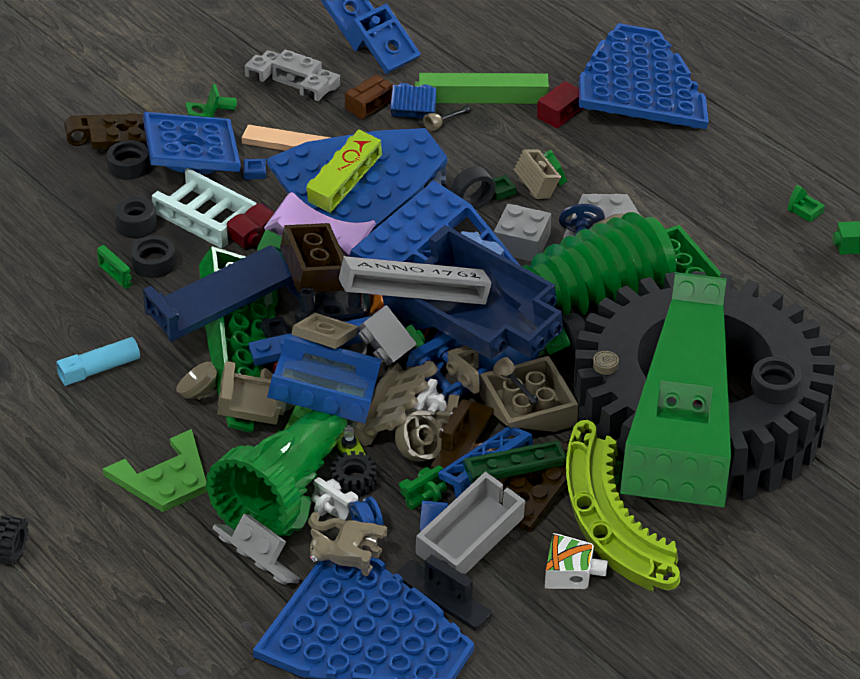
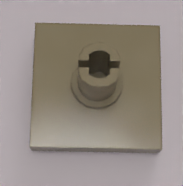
(325, 330)

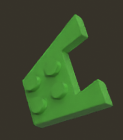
(167, 482)

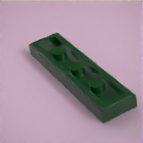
(516, 461)

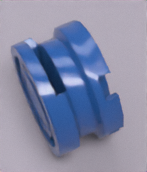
(366, 511)

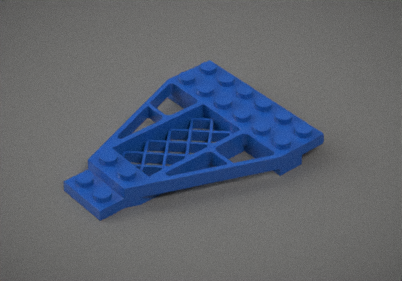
(407, 232)

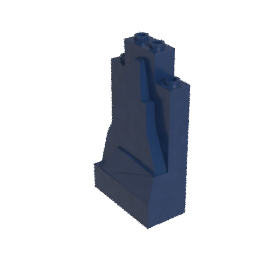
(517, 307)

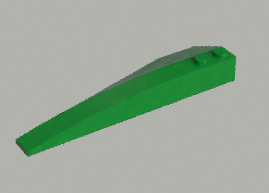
(230, 334)

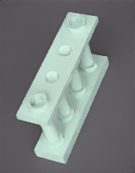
(194, 221)

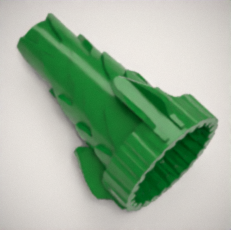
(273, 475)

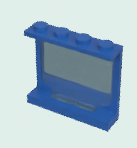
(324, 378)

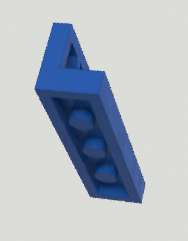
(499, 441)

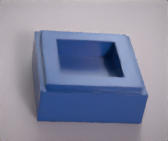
(254, 169)

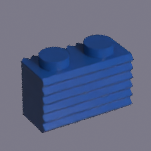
(413, 101)

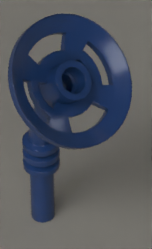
(581, 219)

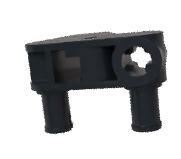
(335, 304)

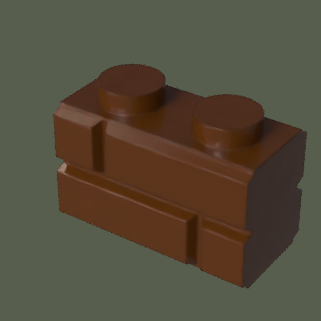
(368, 96)

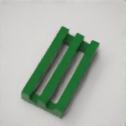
(114, 267)

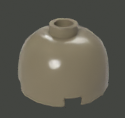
(419, 436)

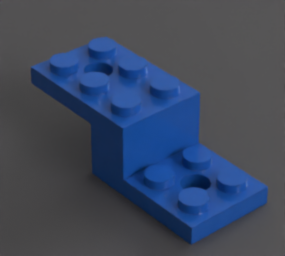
(375, 30)

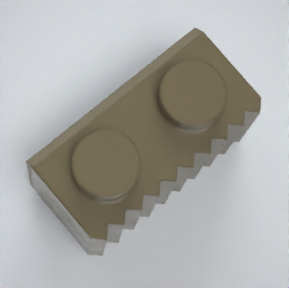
(537, 174)

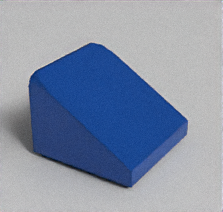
(430, 511)

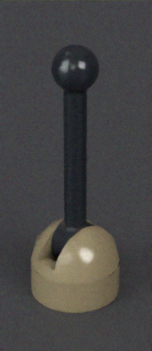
(434, 121)
(505, 369)

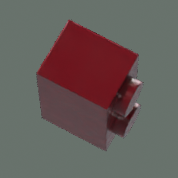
(559, 105)

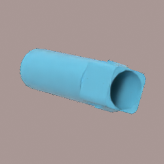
(81, 366)

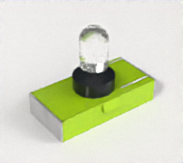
(349, 442)

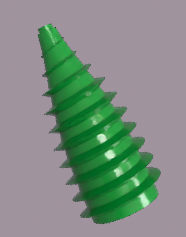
(605, 260)

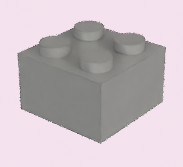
(523, 231)
(386, 336)

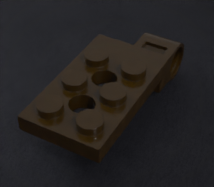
(104, 129)
(539, 496)

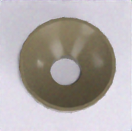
(198, 382)

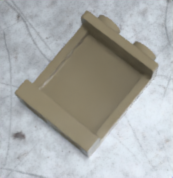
(247, 397)

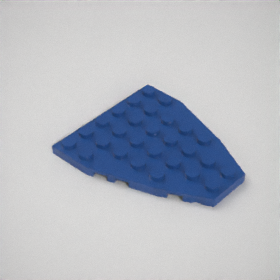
(641, 78)
(401, 172)
(363, 629)

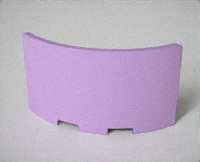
(295, 211)

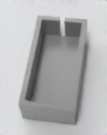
(471, 524)

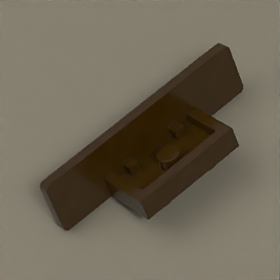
(461, 431)

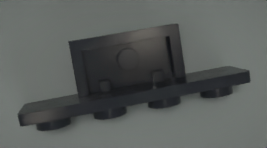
(447, 589)

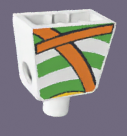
(571, 563)

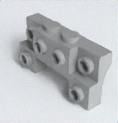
(294, 71)

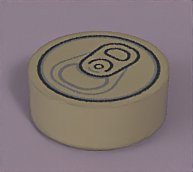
(605, 362)

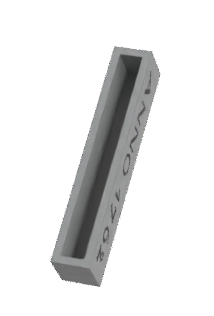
(414, 280)

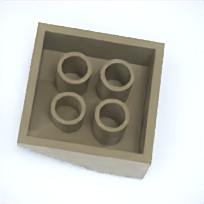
(556, 404)

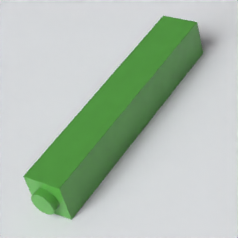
(486, 87)

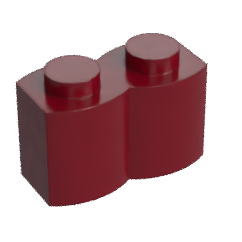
(248, 227)

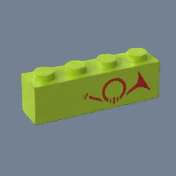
(344, 170)

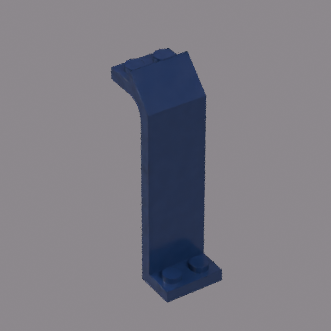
(219, 293)

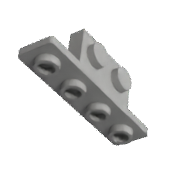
(260, 544)

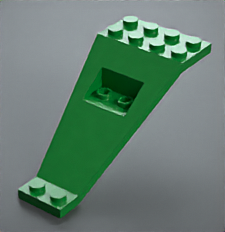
(679, 447)

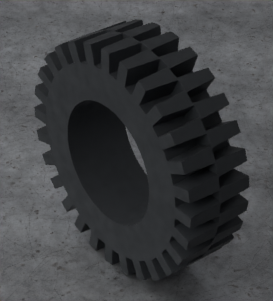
(763, 436)

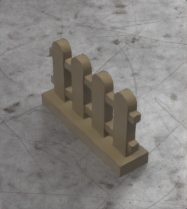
(391, 399)

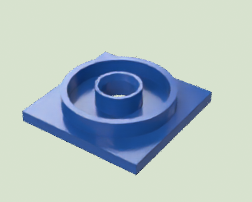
(191, 143)

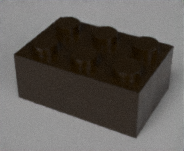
(312, 256)

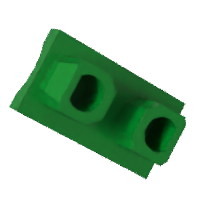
(423, 488)

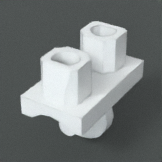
(429, 399)
(330, 499)

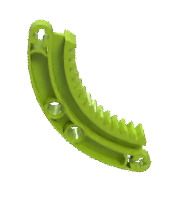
(626, 545)

